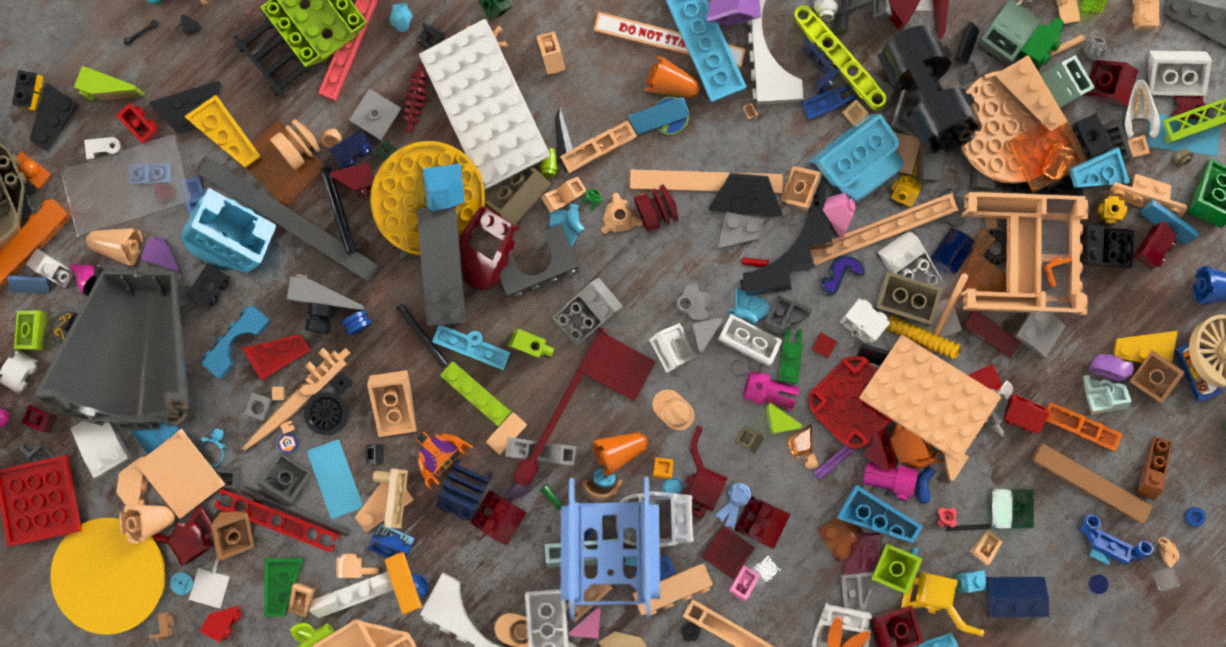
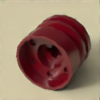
(656, 208)

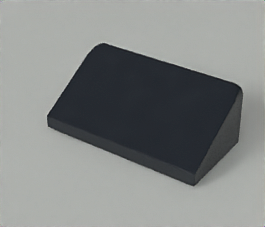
(967, 43)
(873, 354)

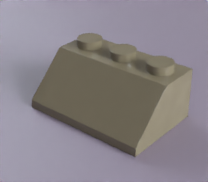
(517, 194)
(908, 299)

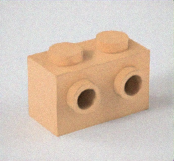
(1145, 14)

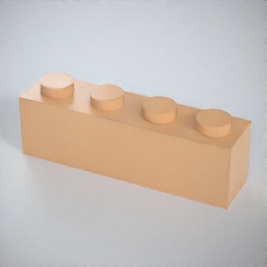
(679, 587)

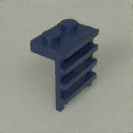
(829, 72)
(457, 500)

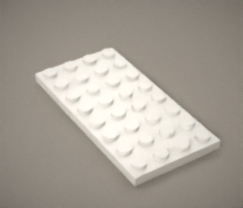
(484, 104)

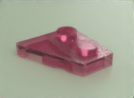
(864, 554)

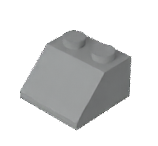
(1039, 332)

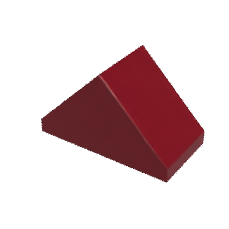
(39, 419)
(881, 450)

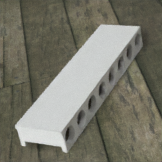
(546, 619)

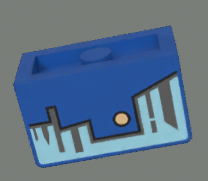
(390, 542)

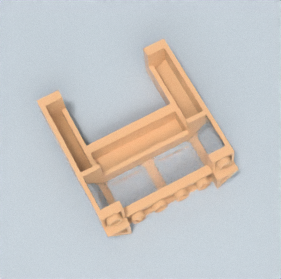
(1036, 232)

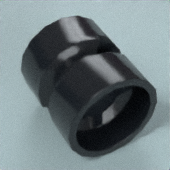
(319, 311)

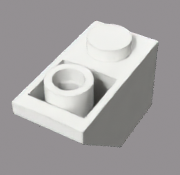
(50, 268)

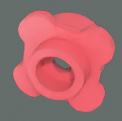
(951, 513)

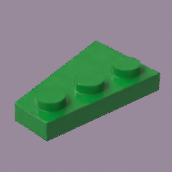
(278, 584)

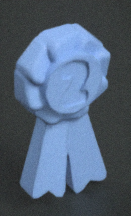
(738, 495)

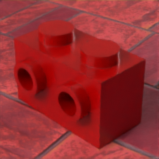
(137, 124)
(1025, 414)

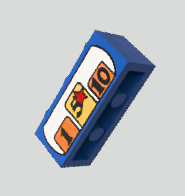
(1200, 389)

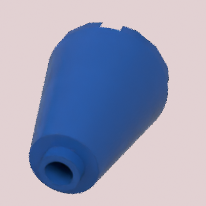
(1209, 286)

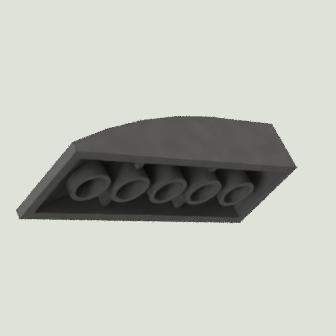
(441, 266)

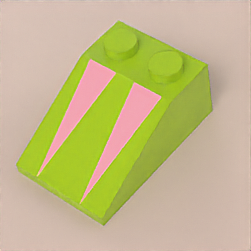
(100, 86)

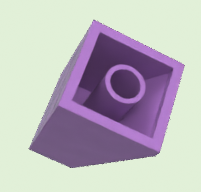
(733, 11)

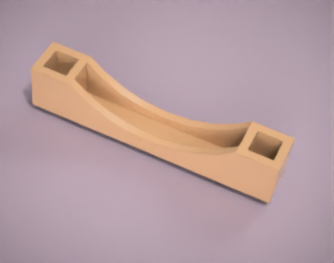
(721, 626)

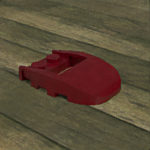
(478, 268)

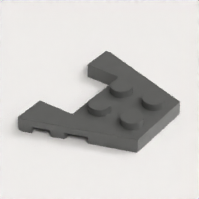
(880, 11)

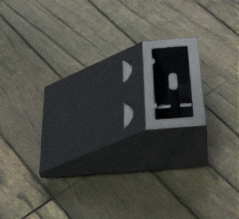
(1107, 246)

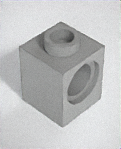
(266, 404)

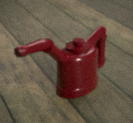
(705, 484)
(189, 539)

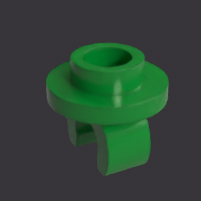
(592, 195)

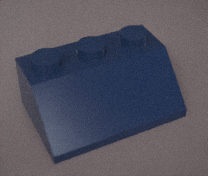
(1017, 597)

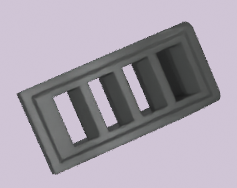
(1118, 123)

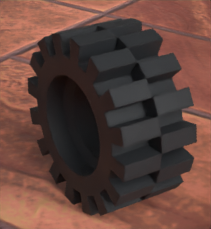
(1000, 258)

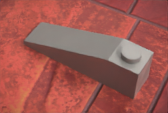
(308, 291)

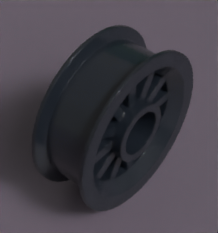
(308, 413)

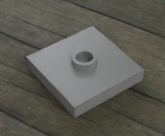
(375, 114)

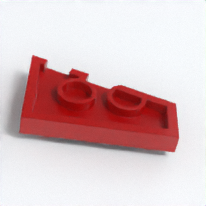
(275, 355)

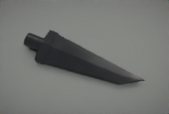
(563, 140)

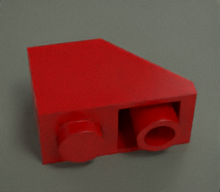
(219, 623)

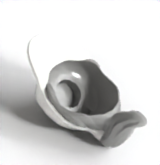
(997, 414)

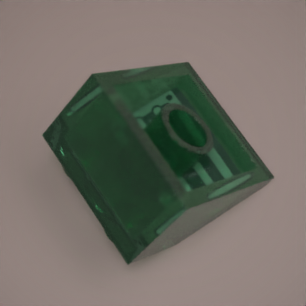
(1012, 508)

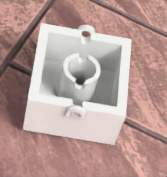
(864, 321)

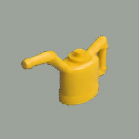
(935, 594)

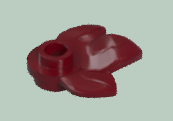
(1189, 103)

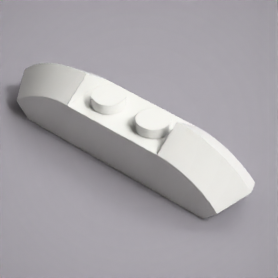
(351, 595)

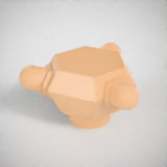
(619, 216)

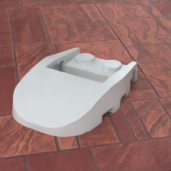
(680, 516)
(851, 620)

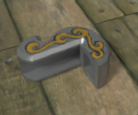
(61, 325)

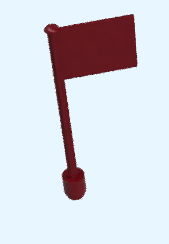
(610, 365)

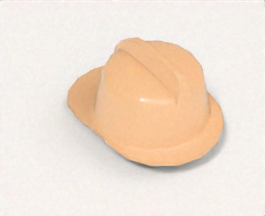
(673, 409)
(512, 630)

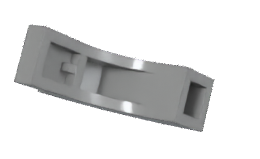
(551, 452)

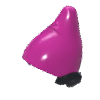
(86, 276)

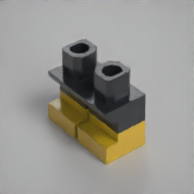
(24, 94)

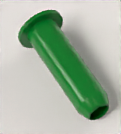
(551, 496)

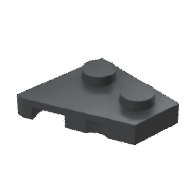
(785, 315)

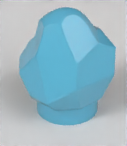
(400, 17)

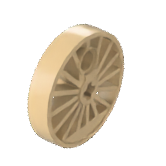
(1215, 342)

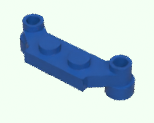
(1112, 546)

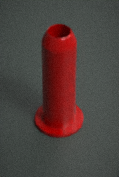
(755, 262)

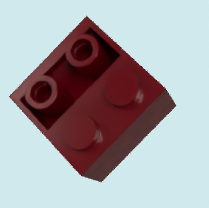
(498, 518)
(762, 522)

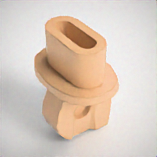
(1168, 552)

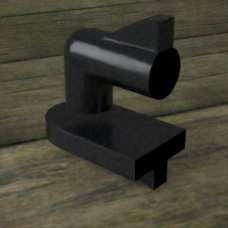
(422, 39)

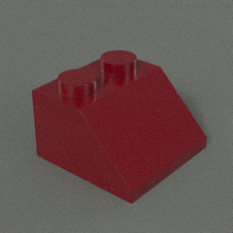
(1112, 82)
(356, 178)
(1155, 245)
(896, 628)

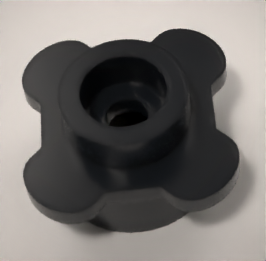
(336, 383)

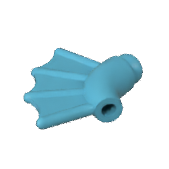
(569, 220)
(749, 307)

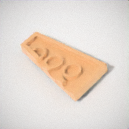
(1030, 89)

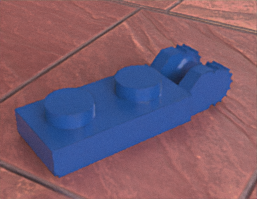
(826, 102)

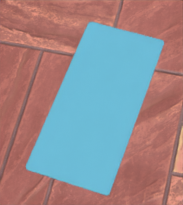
(1201, 143)
(335, 479)

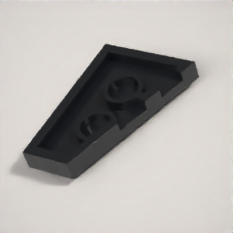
(51, 117)

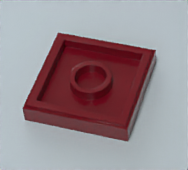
(728, 552)

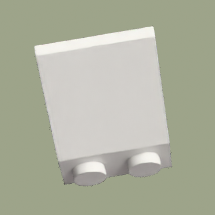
(100, 447)

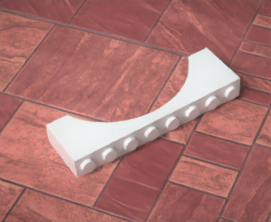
(772, 82)
(447, 610)

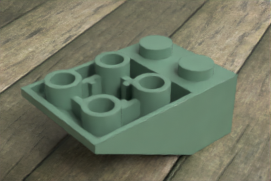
(1009, 32)
(1067, 81)

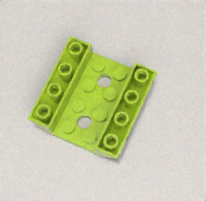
(304, 27)

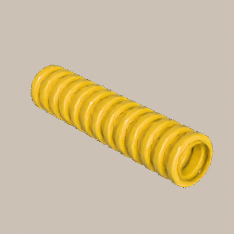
(923, 337)

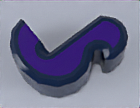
(837, 271)

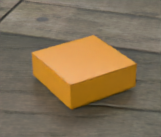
(663, 468)

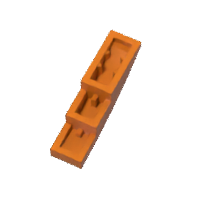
(1083, 427)

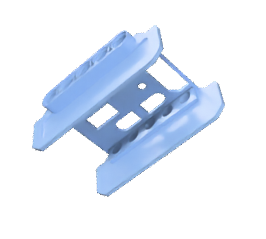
(610, 554)

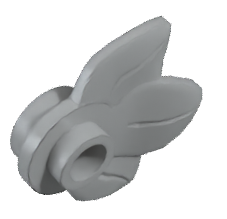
(696, 300)

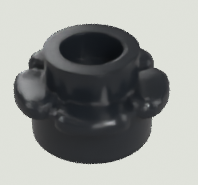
(690, 627)

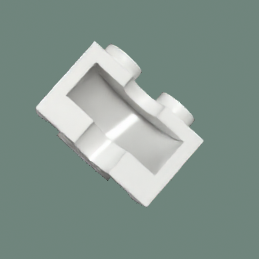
(17, 370)

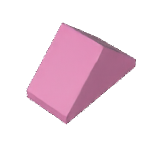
(743, 583)
(588, 626)

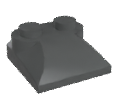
(284, 479)

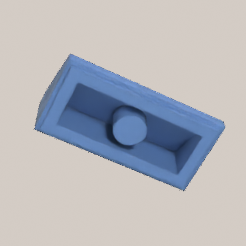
(29, 284)

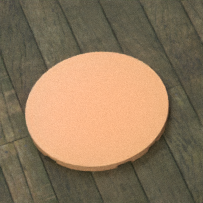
(1001, 120)

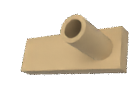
(396, 495)

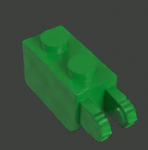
(1043, 43)
(790, 359)

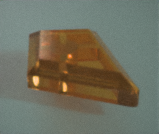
(801, 442)

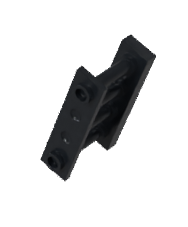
(276, 89)

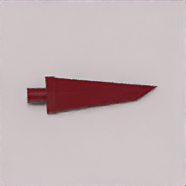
(941, 12)

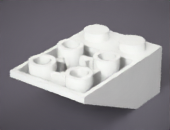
(909, 258)

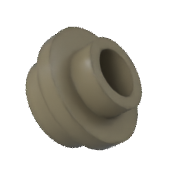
(1183, 157)

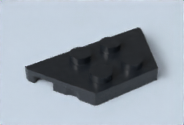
(178, 105)
(746, 195)

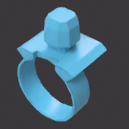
(217, 435)

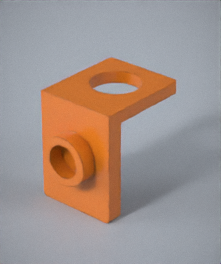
(1054, 262)

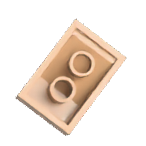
(392, 403)

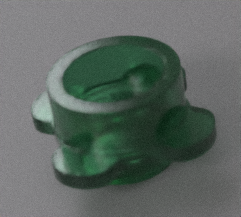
(381, 149)

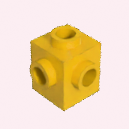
(905, 190)
(1105, 212)

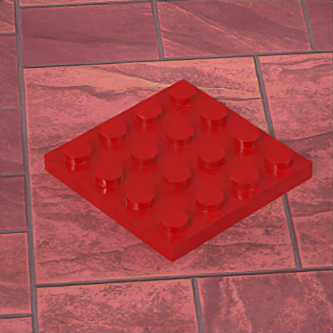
(38, 501)

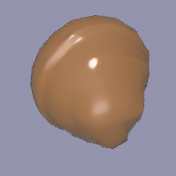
(598, 494)

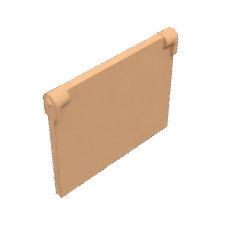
(180, 474)

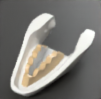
(1142, 107)

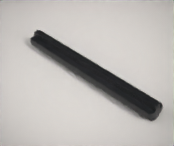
(338, 211)

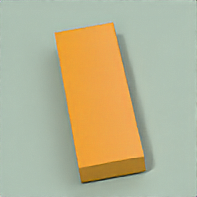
(403, 583)

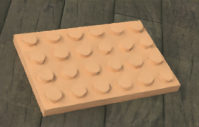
(930, 398)

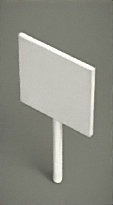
(209, 587)

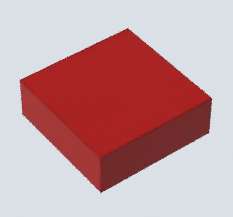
(824, 345)

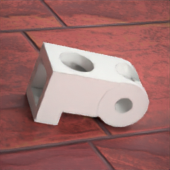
(102, 146)

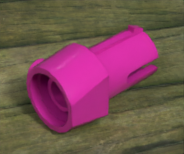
(761, 389)
(900, 480)

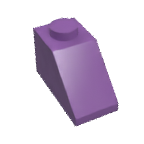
(160, 254)

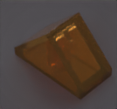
(1058, 161)

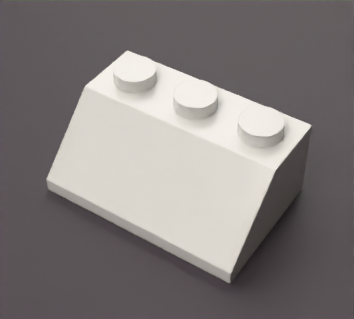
(1178, 72)
(749, 340)

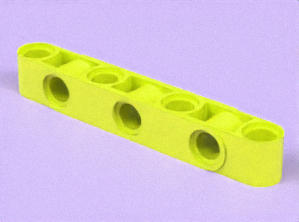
(862, 82)

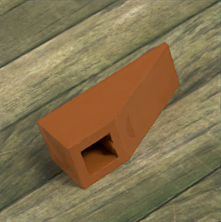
(1154, 469)

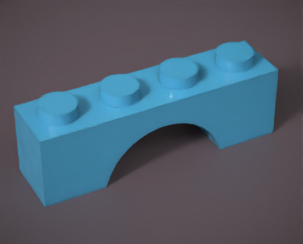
(219, 359)

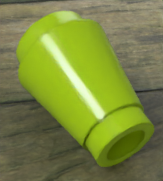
(548, 167)

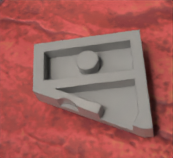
(739, 229)
(856, 590)

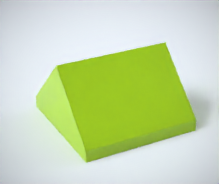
(30, 330)
(780, 421)
(897, 569)

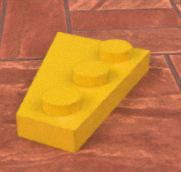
(1139, 347)

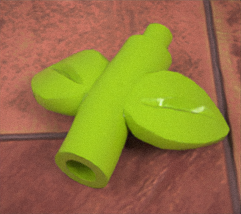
(307, 636)

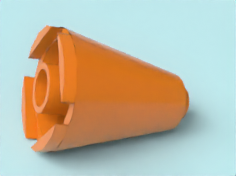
(671, 80)
(618, 450)

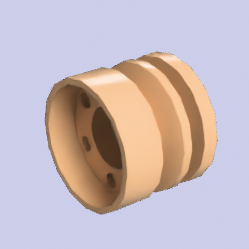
(295, 144)

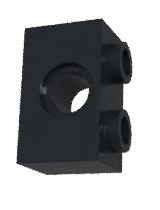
(1092, 125)
(198, 290)

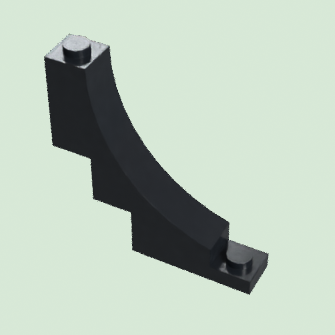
(776, 275)

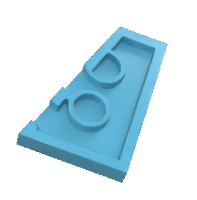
(1100, 170)

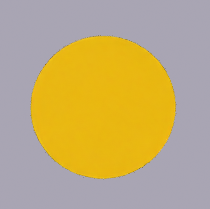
(400, 191)
(105, 579)

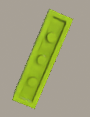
(1199, 127)

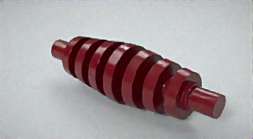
(415, 98)

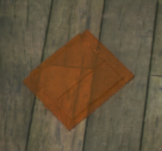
(1034, 147)

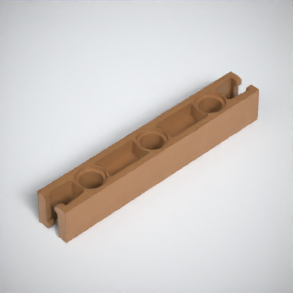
(1091, 483)

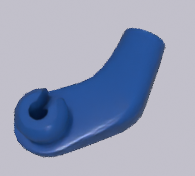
(922, 485)

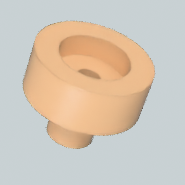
(330, 138)

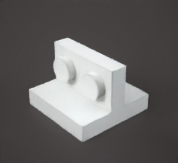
(672, 347)

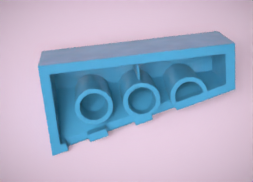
(872, 513)

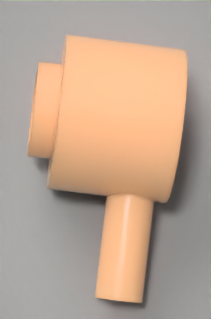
(351, 567)

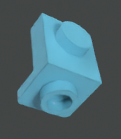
(971, 581)

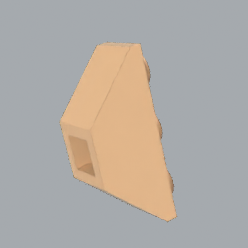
(132, 484)

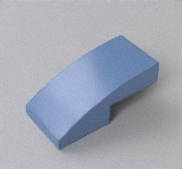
(196, 191)

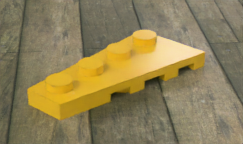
(220, 127)

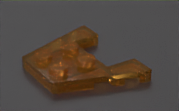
(980, 271)

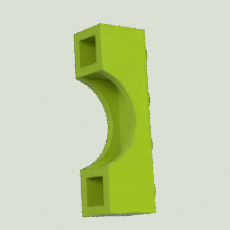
(475, 394)

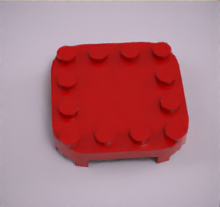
(838, 405)

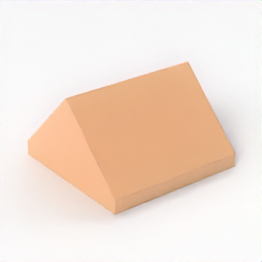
(800, 188)

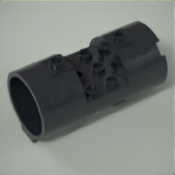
(917, 62)

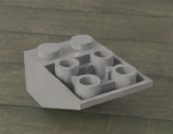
(587, 311)

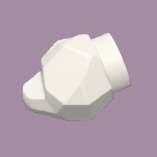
(825, 9)

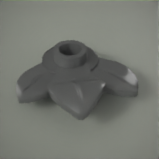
(955, 218)

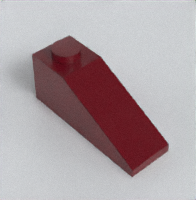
(991, 333)

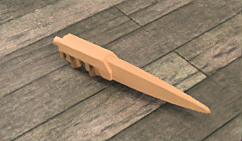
(315, 382)

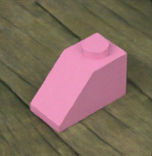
(839, 212)

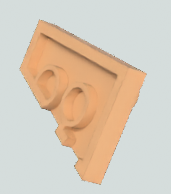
(375, 508)

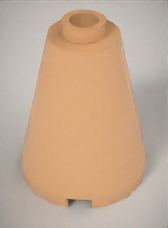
(116, 244)
(144, 521)

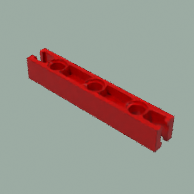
(290, 525)

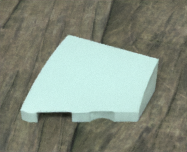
(1105, 396)

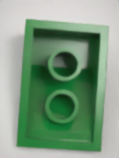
(1210, 195)

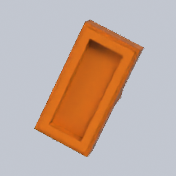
(32, 170)

